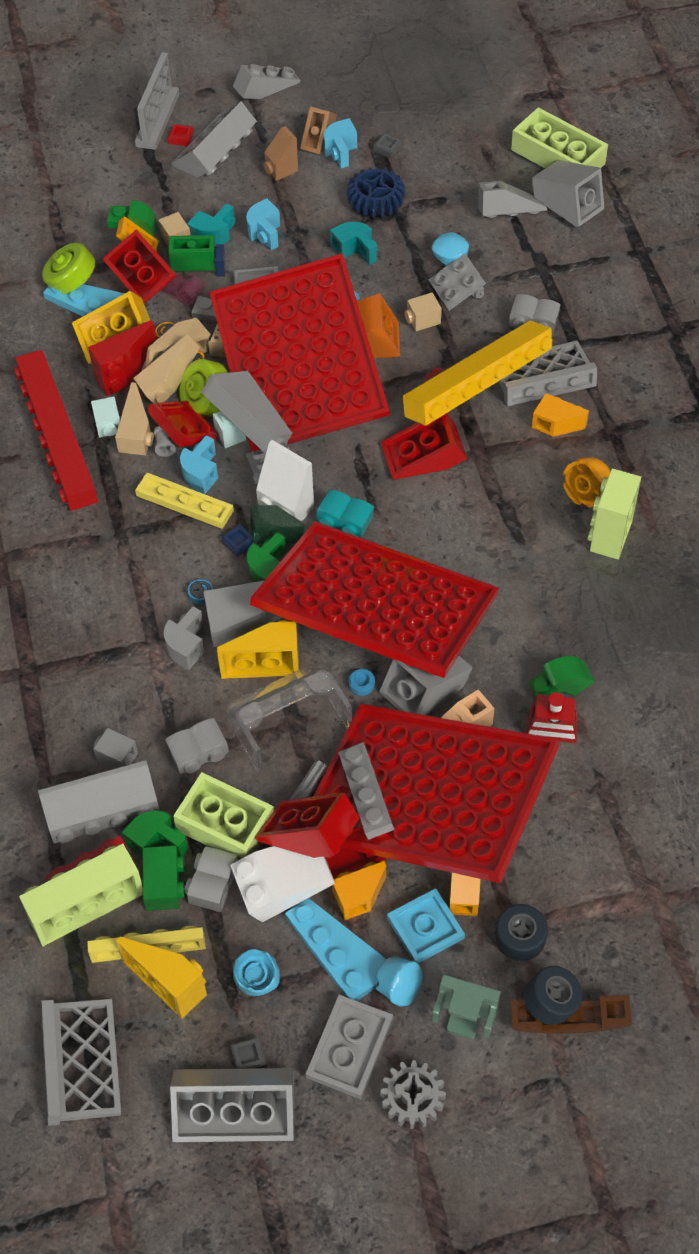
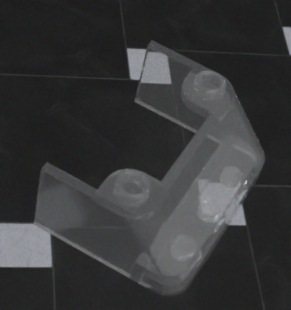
(248, 711)

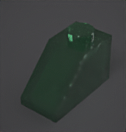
(270, 519)

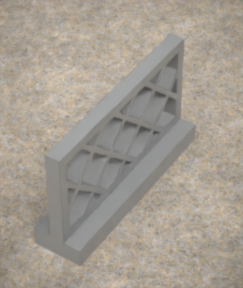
(156, 105)
(554, 383)
(54, 1060)

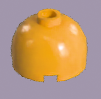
(585, 479)

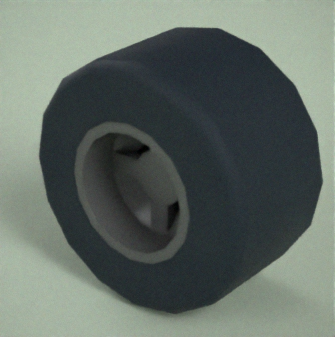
(526, 922)
(553, 995)

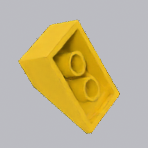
(110, 320)
(261, 652)
(166, 974)

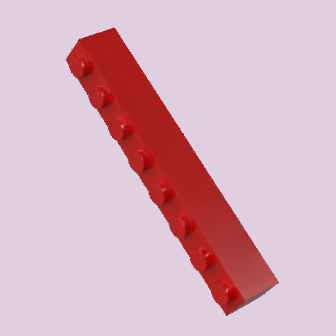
(56, 431)

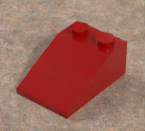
(139, 266)
(121, 357)
(424, 448)
(310, 825)

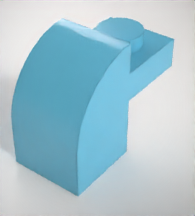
(339, 139)
(262, 223)
(197, 466)

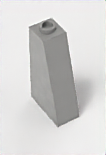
(247, 407)
(232, 614)

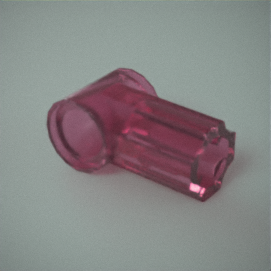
(185, 288)

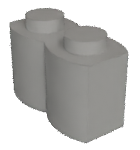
(530, 308)
(197, 746)
(211, 880)

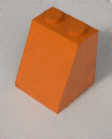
(380, 326)

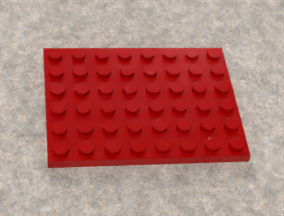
(303, 347)
(376, 598)
(449, 788)

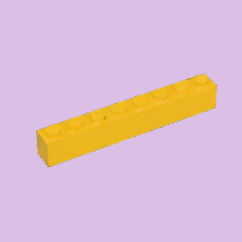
(477, 372)

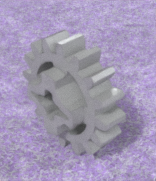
(425, 1094)

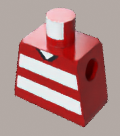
(553, 717)

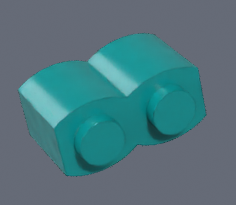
(345, 513)

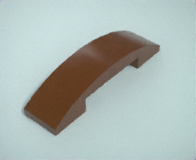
(592, 1016)

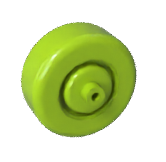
(68, 268)
(193, 382)

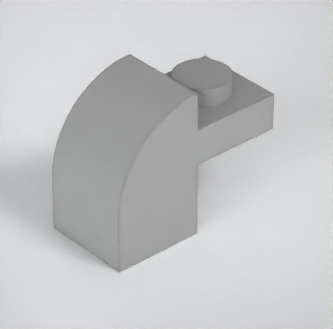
(181, 641)

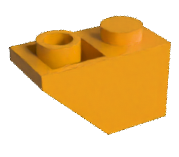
(558, 416)
(359, 890)
(464, 895)

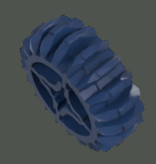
(375, 192)

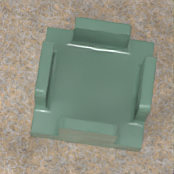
(467, 1005)

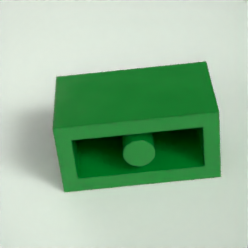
(192, 253)
(162, 878)

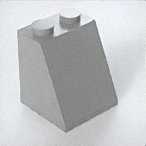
(570, 190)
(418, 690)

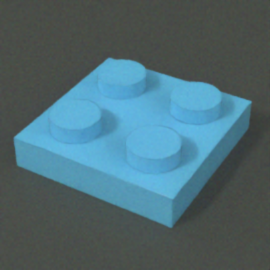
(425, 926)

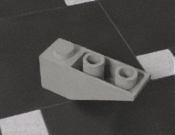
(262, 81)
(501, 198)

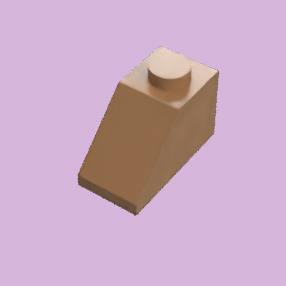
(314, 130)
(281, 155)

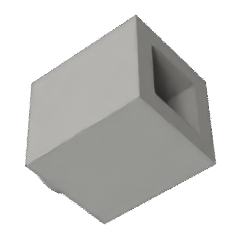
(115, 749)

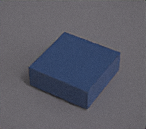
(220, 260)
(237, 540)

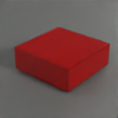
(180, 135)

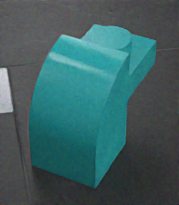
(218, 225)
(354, 238)

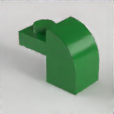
(138, 213)
(265, 559)
(562, 675)
(154, 829)

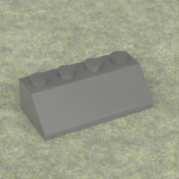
(215, 141)
(98, 802)
(232, 1105)

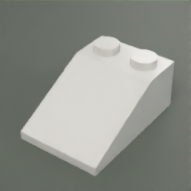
(286, 481)
(279, 879)

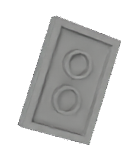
(349, 1046)

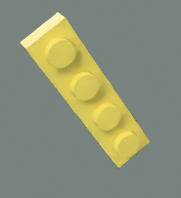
(184, 500)
(186, 939)

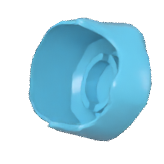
(449, 247)
(256, 972)
(399, 980)

